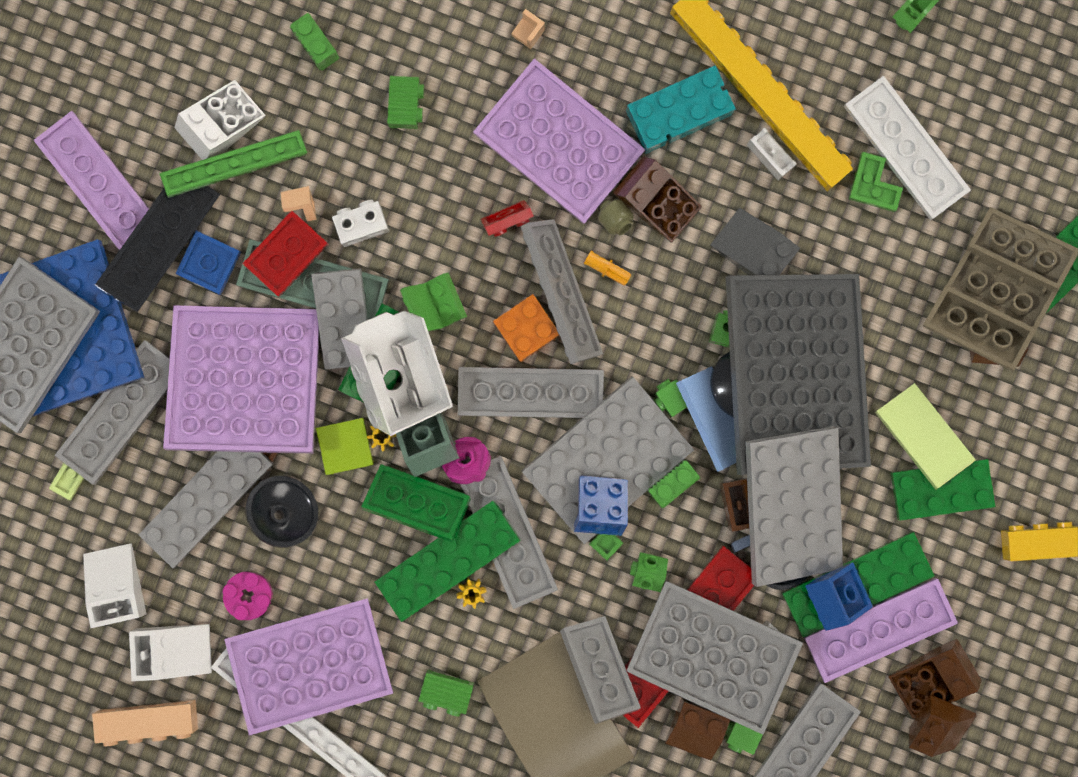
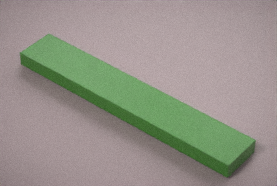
(233, 163)

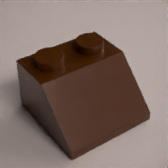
(939, 727)
(697, 729)

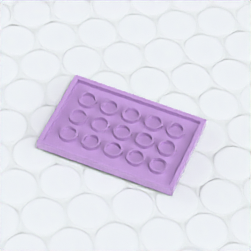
(559, 141)
(308, 666)

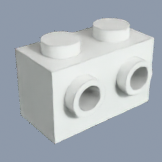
(360, 223)

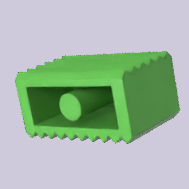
(314, 41)
(404, 102)
(673, 483)
(446, 692)

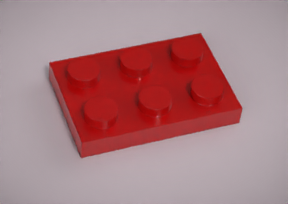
(285, 253)

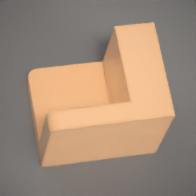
(528, 29)
(299, 199)

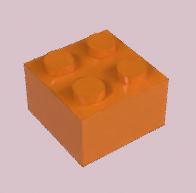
(526, 328)

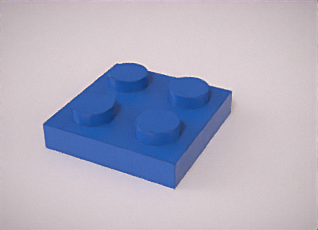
(208, 262)

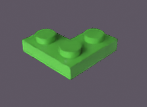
(868, 187)

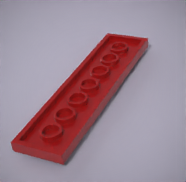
(722, 581)

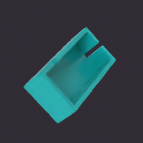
(680, 109)

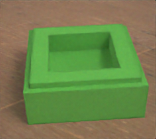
(606, 545)

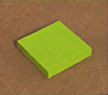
(344, 446)

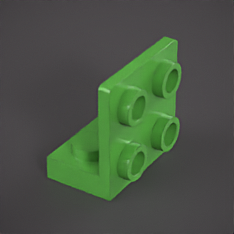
(435, 302)

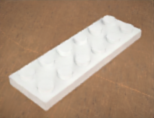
(907, 148)

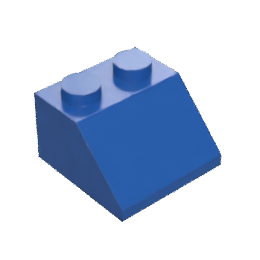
(839, 597)

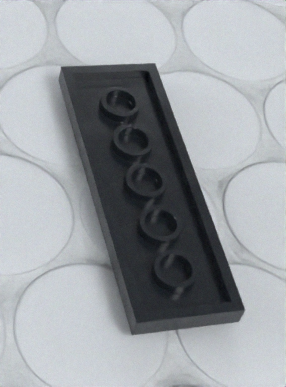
(155, 245)

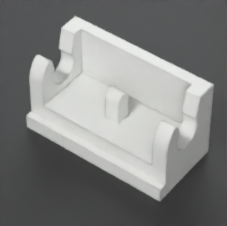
(771, 154)

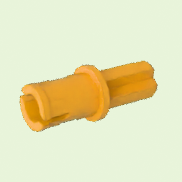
(607, 268)

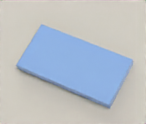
(712, 423)

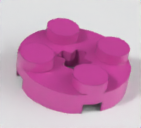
(474, 470)
(233, 594)

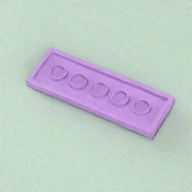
(93, 177)
(882, 630)

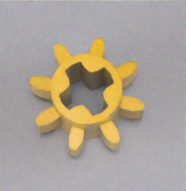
(377, 441)
(477, 592)

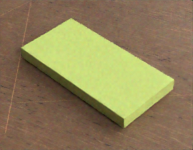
(925, 436)

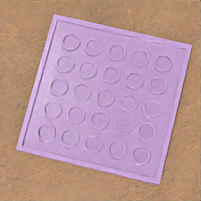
(242, 380)

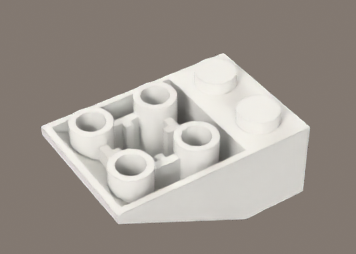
(218, 120)
(112, 586)
(170, 652)

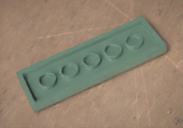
(302, 290)

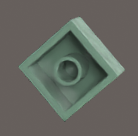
(427, 445)

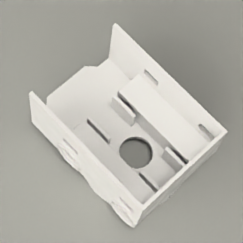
(400, 345)

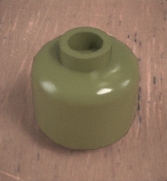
(615, 217)

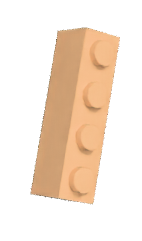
(145, 721)

